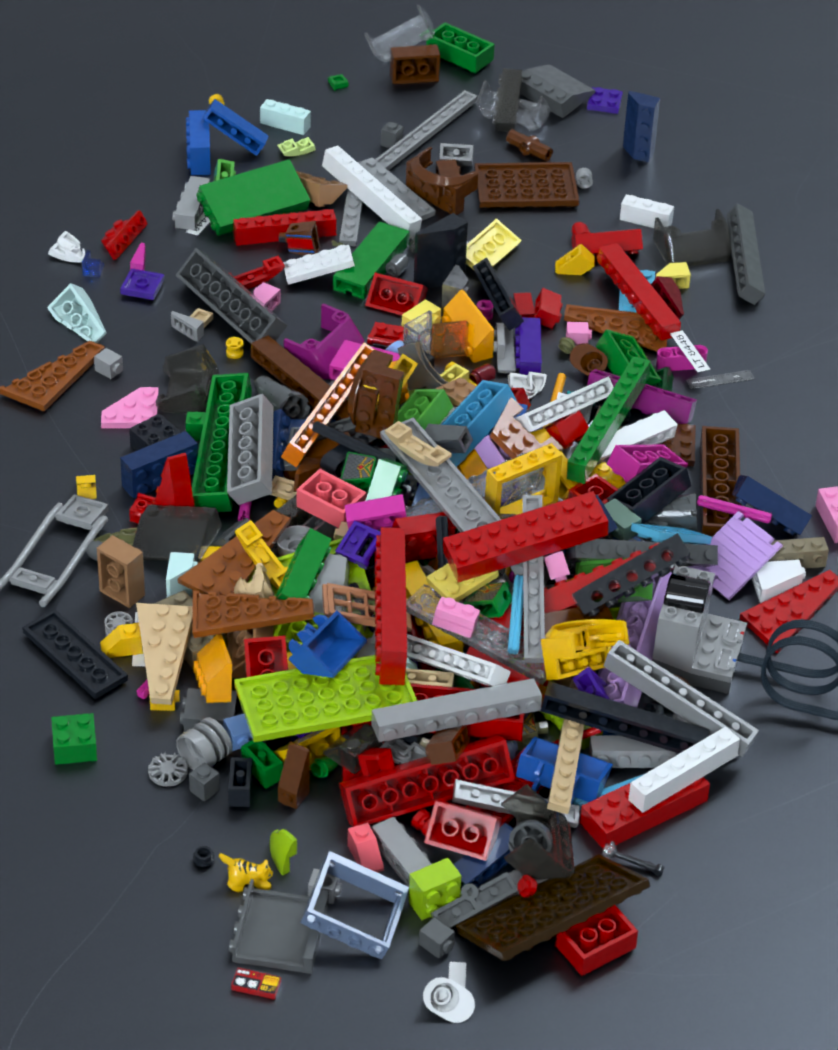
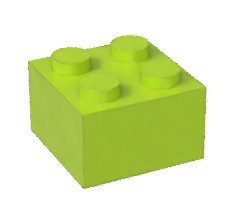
(434, 887)

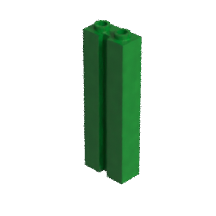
(371, 257)

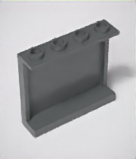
(272, 931)

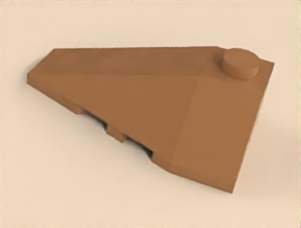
(320, 190)

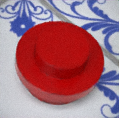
(527, 886)

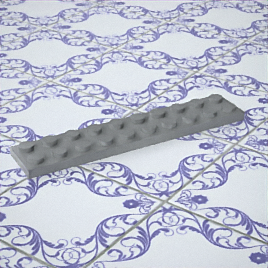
(446, 485)

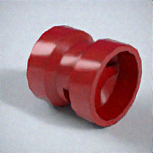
(421, 821)

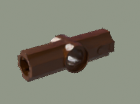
(529, 145)

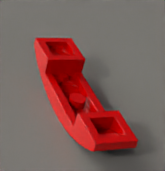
(255, 277)

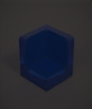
(91, 266)

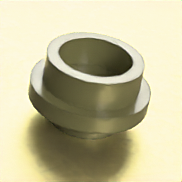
(566, 345)

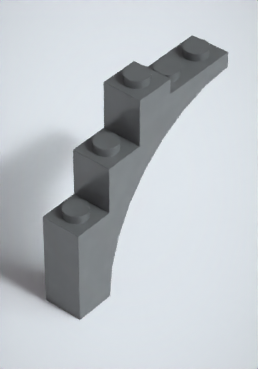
(424, 374)
(450, 437)

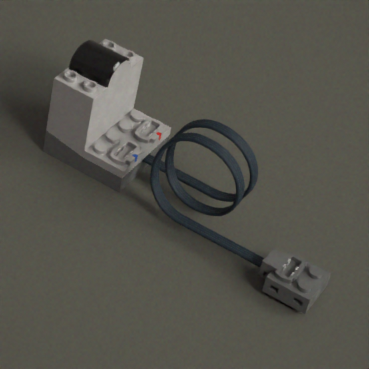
(709, 646)

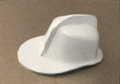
(448, 1000)

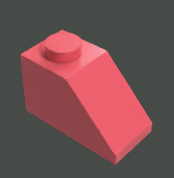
(365, 847)

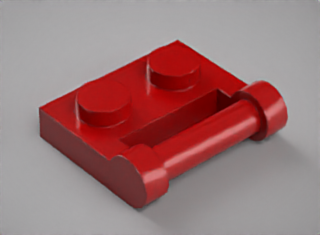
(385, 334)

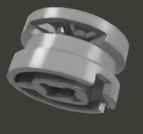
(121, 619)

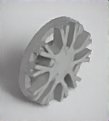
(168, 769)

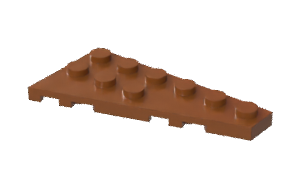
(615, 320)
(51, 380)
(238, 612)

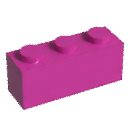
(376, 512)

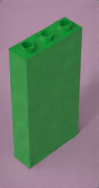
(253, 194)

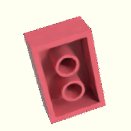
(327, 496)

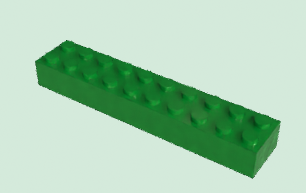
(211, 467)

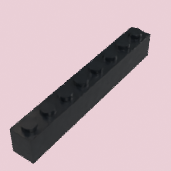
(621, 719)

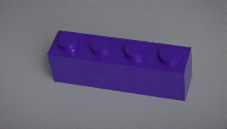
(529, 342)

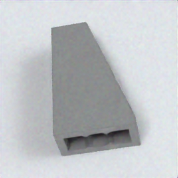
(335, 572)

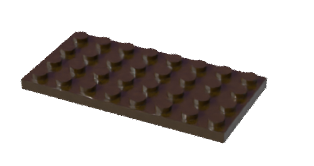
(553, 909)

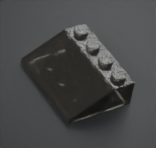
(176, 530)

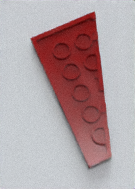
(793, 604)

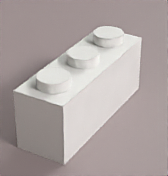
(645, 211)

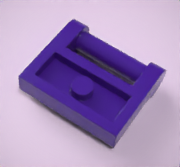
(354, 542)

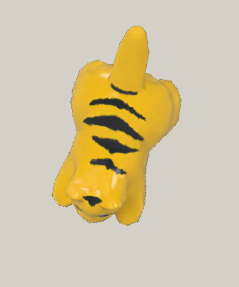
(242, 871)

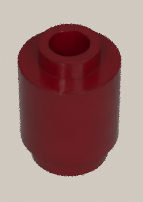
(484, 372)

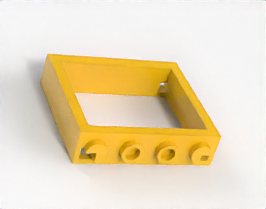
(544, 456)

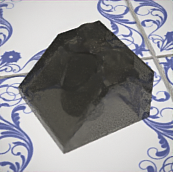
(350, 745)

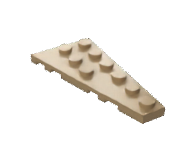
(164, 643)

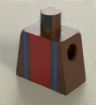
(301, 238)

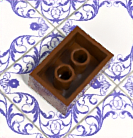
(414, 64)

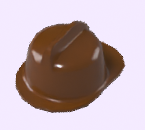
(587, 358)

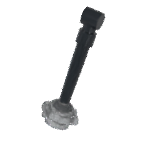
(610, 852)

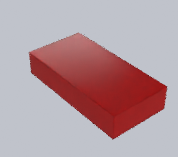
(524, 304)

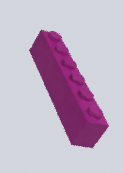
(655, 399)

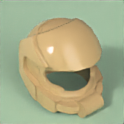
(259, 585)

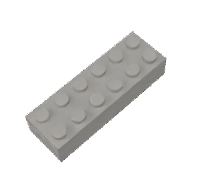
(250, 449)

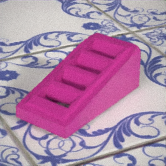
(138, 259)

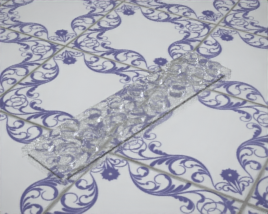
(488, 636)

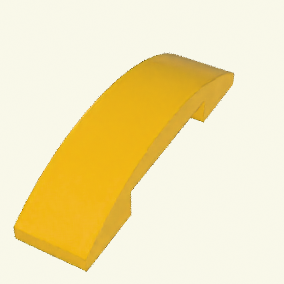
(259, 552)

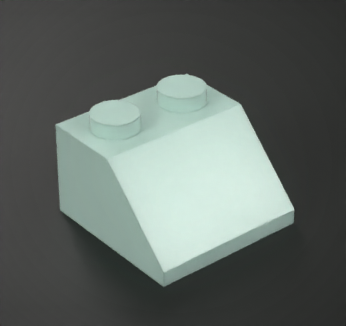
(178, 565)

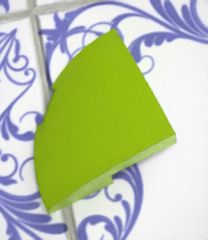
(282, 847)

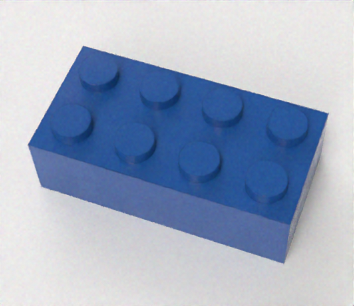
(198, 143)

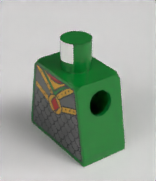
(359, 470)
(491, 599)

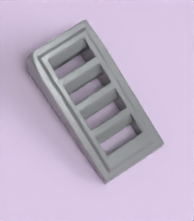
(191, 327)

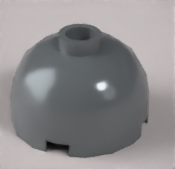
(531, 829)

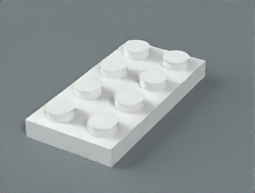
(318, 264)

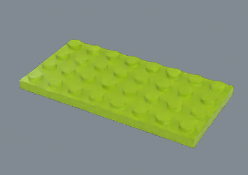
(302, 703)

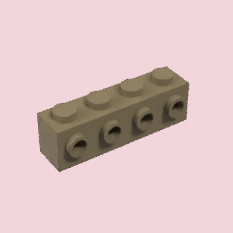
(810, 551)

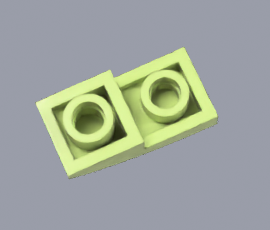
(292, 148)

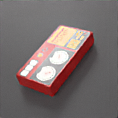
(256, 983)

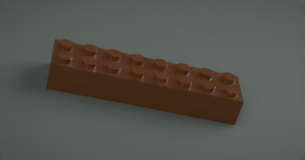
(718, 473)

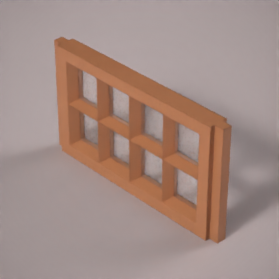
(353, 603)

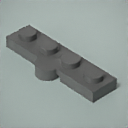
(476, 900)

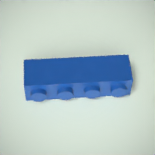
(235, 127)

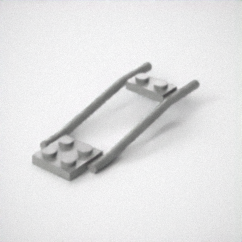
(77, 512)

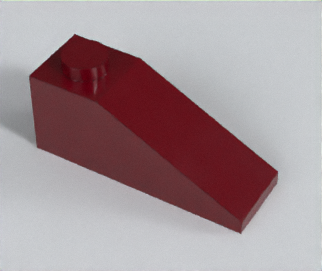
(670, 294)

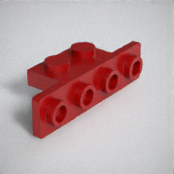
(123, 233)

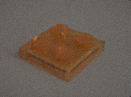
(449, 339)

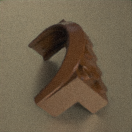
(439, 190)
(363, 400)

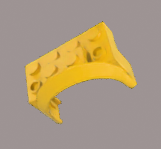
(566, 638)

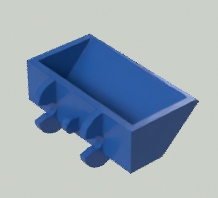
(326, 648)
(538, 764)

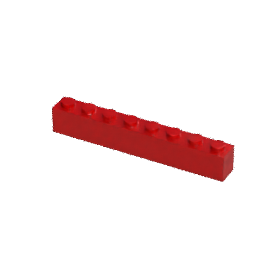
(638, 291)

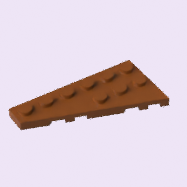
(230, 562)

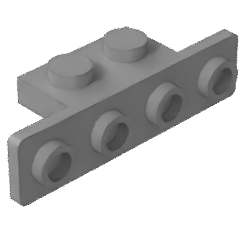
(504, 349)

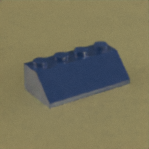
(641, 125)
(761, 498)

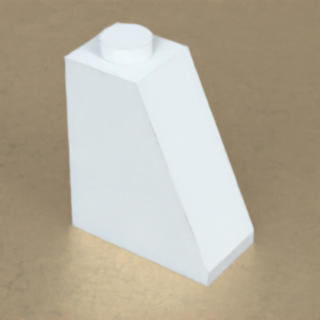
(777, 578)

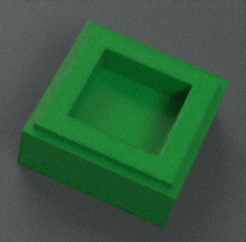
(338, 81)

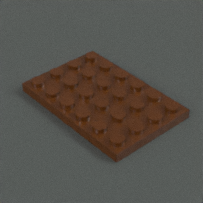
(526, 184)

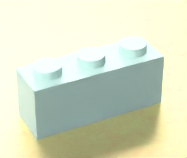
(285, 117)

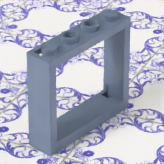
(367, 880)

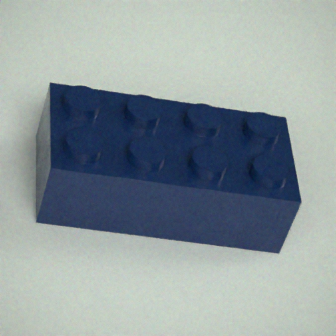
(143, 468)

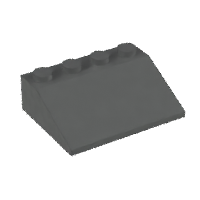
(558, 89)

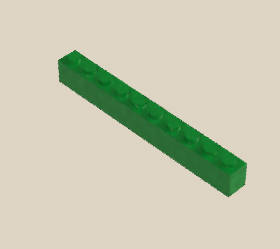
(608, 420)

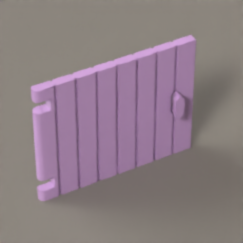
(741, 554)

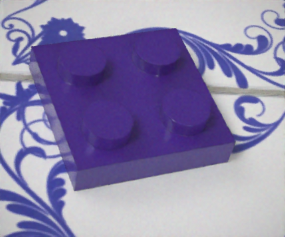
(605, 100)
(142, 284)

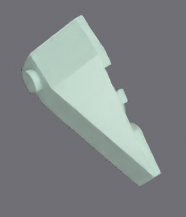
(78, 313)

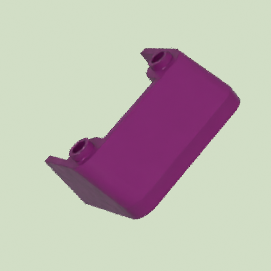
(320, 354)

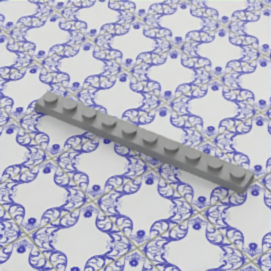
(426, 130)
(533, 596)

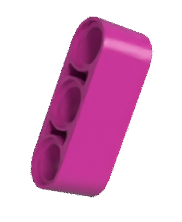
(675, 358)

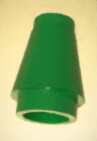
(323, 766)

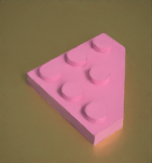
(131, 409)

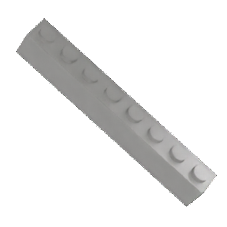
(676, 694)
(456, 710)

